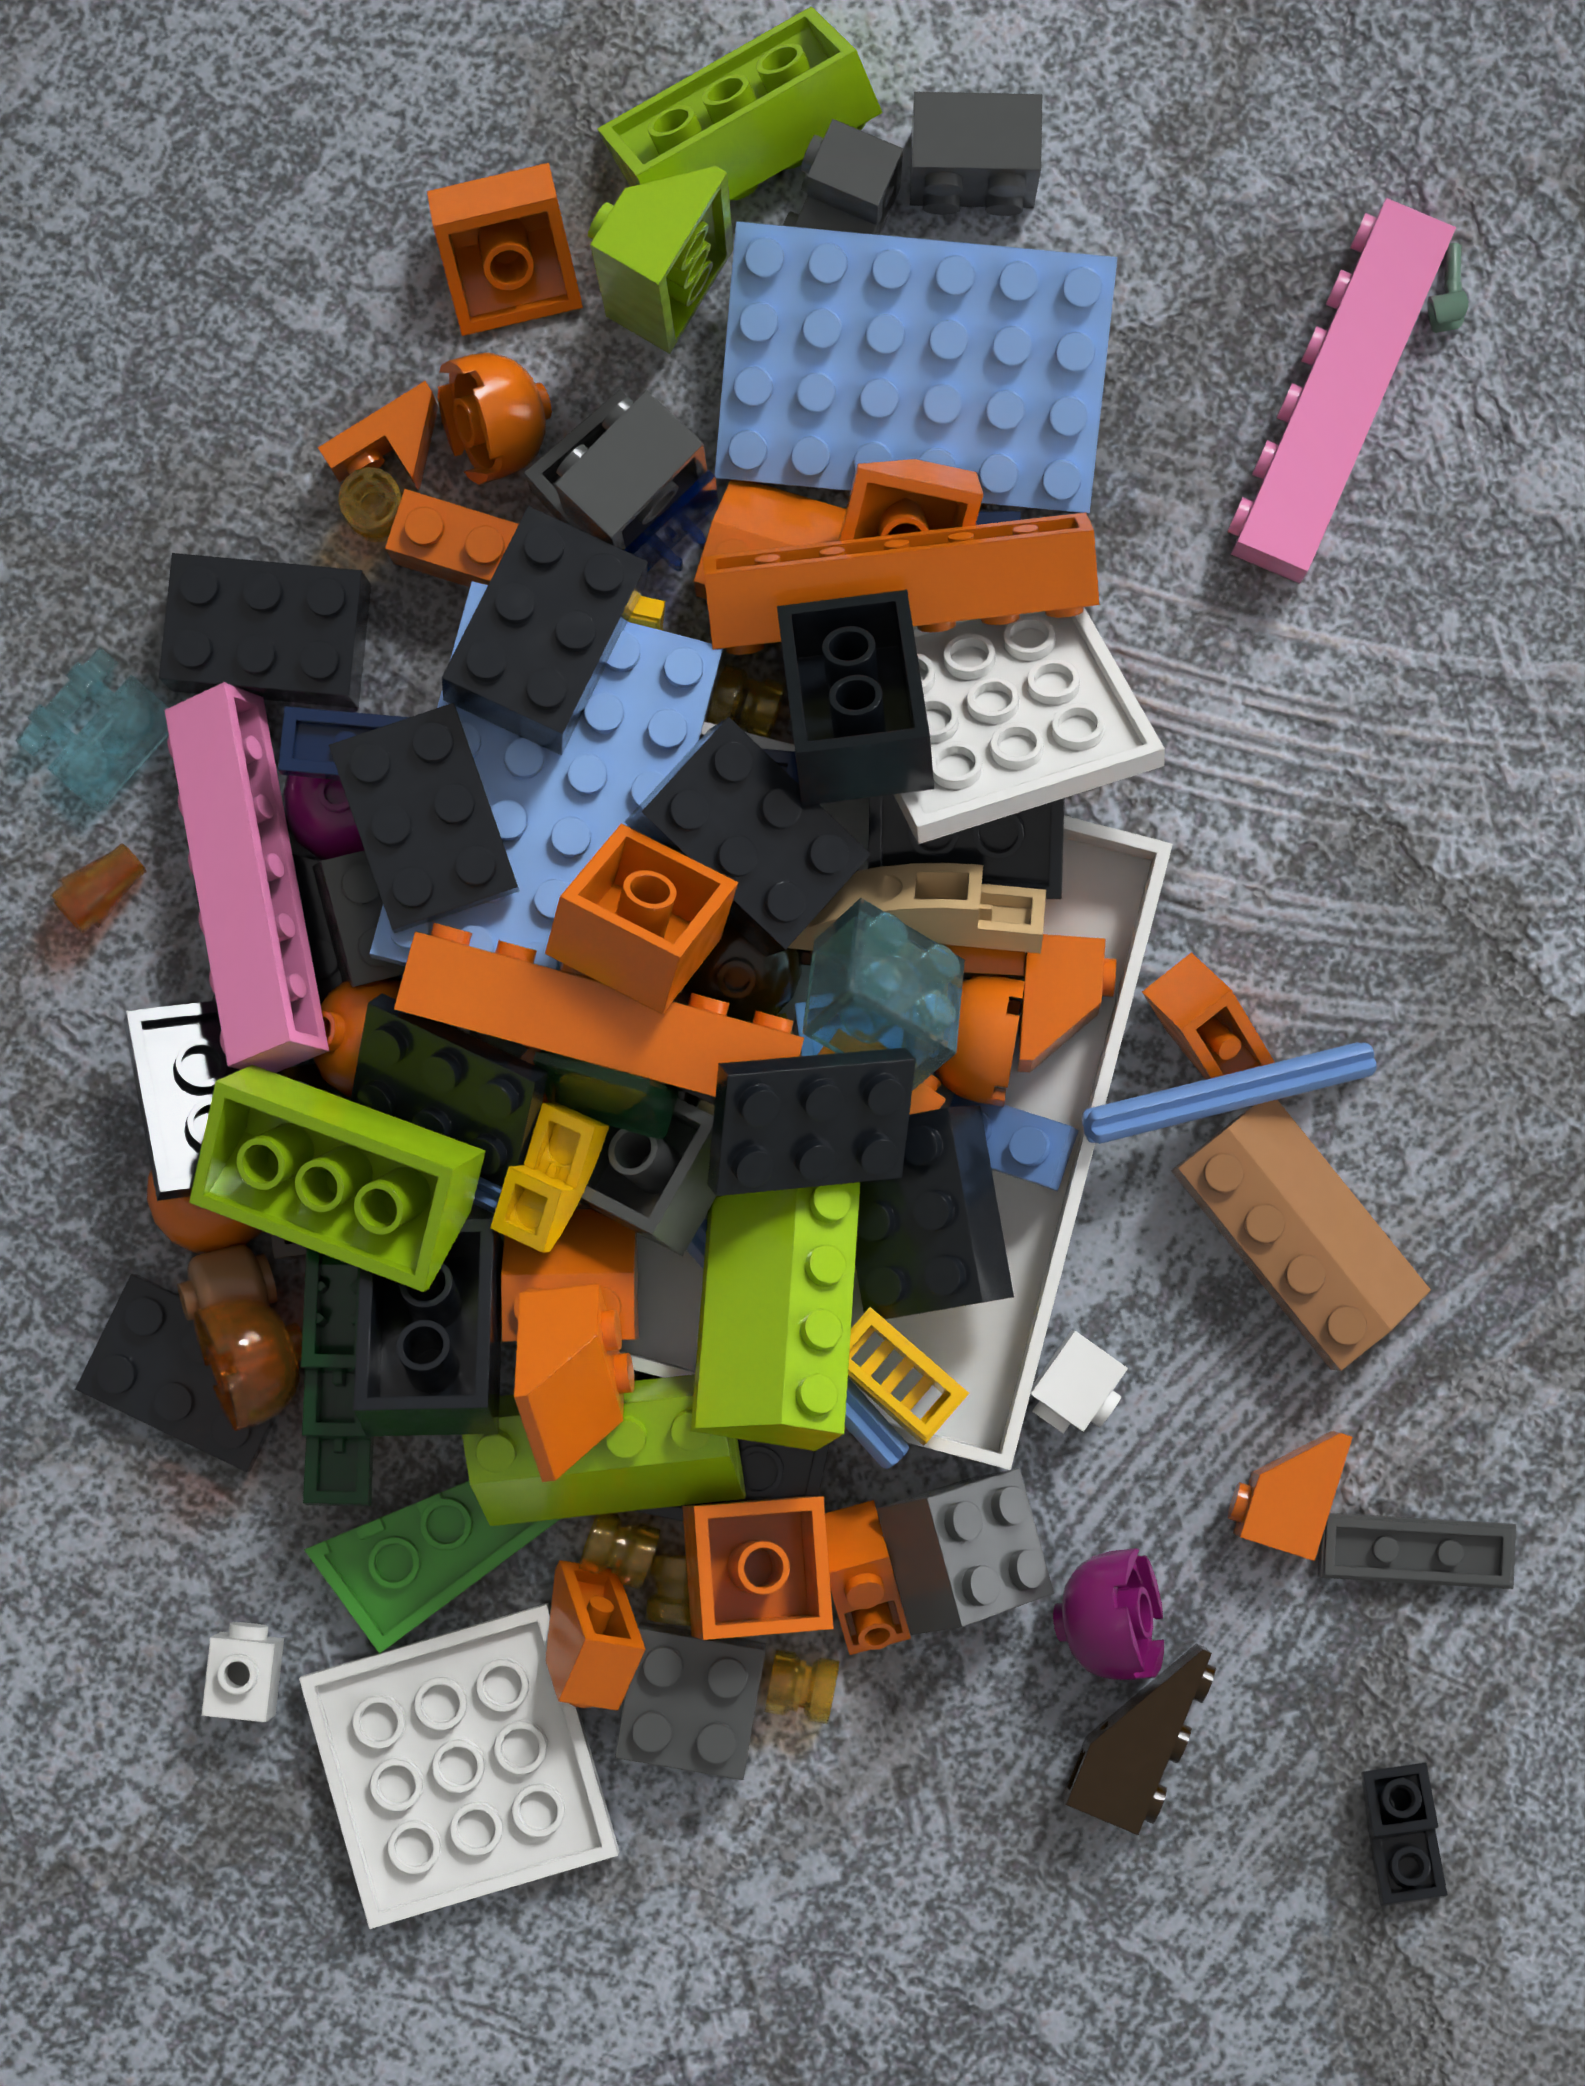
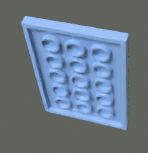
(918, 353)
(566, 806)

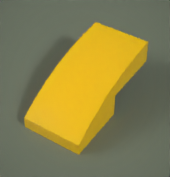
(555, 1173)

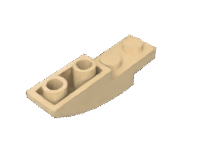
(942, 904)

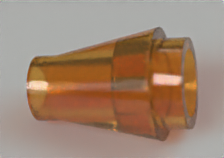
(97, 888)

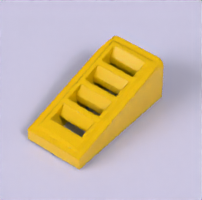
(932, 1374)

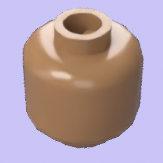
(224, 1276)

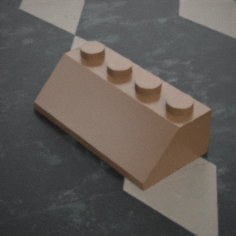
(1302, 1233)

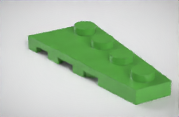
(416, 1560)

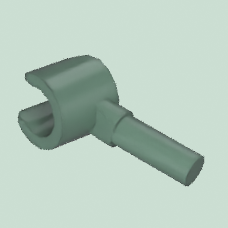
(1448, 310)

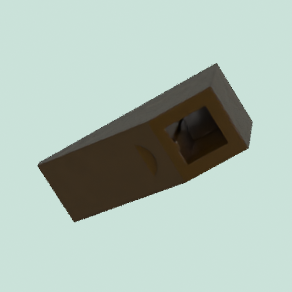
(1128, 1752)

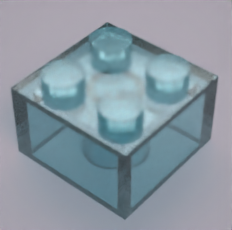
(884, 989)

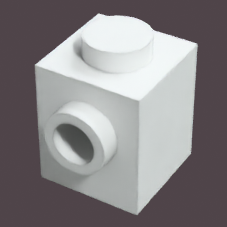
(1077, 1385)
(243, 1673)

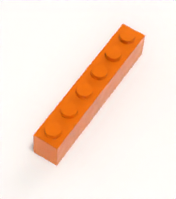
(948, 573)
(580, 1016)

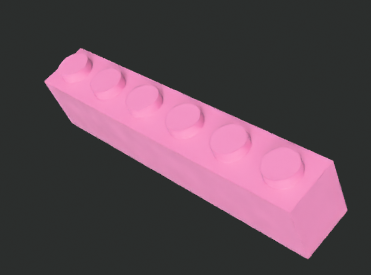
(1342, 390)
(245, 880)

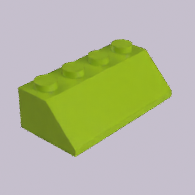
(747, 109)
(662, 251)
(335, 1175)
(777, 1316)
(638, 1466)

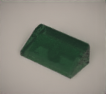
(608, 1094)

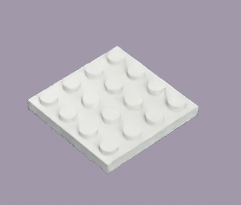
(1022, 720)
(457, 1767)

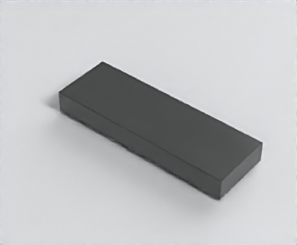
(1418, 1550)

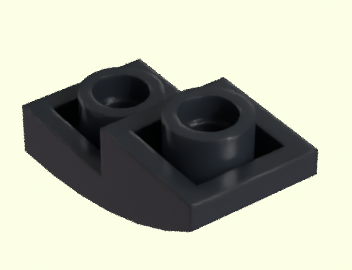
(1403, 1834)

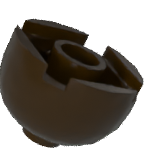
(745, 977)

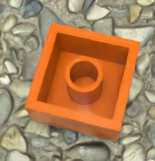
(641, 918)
(757, 1567)

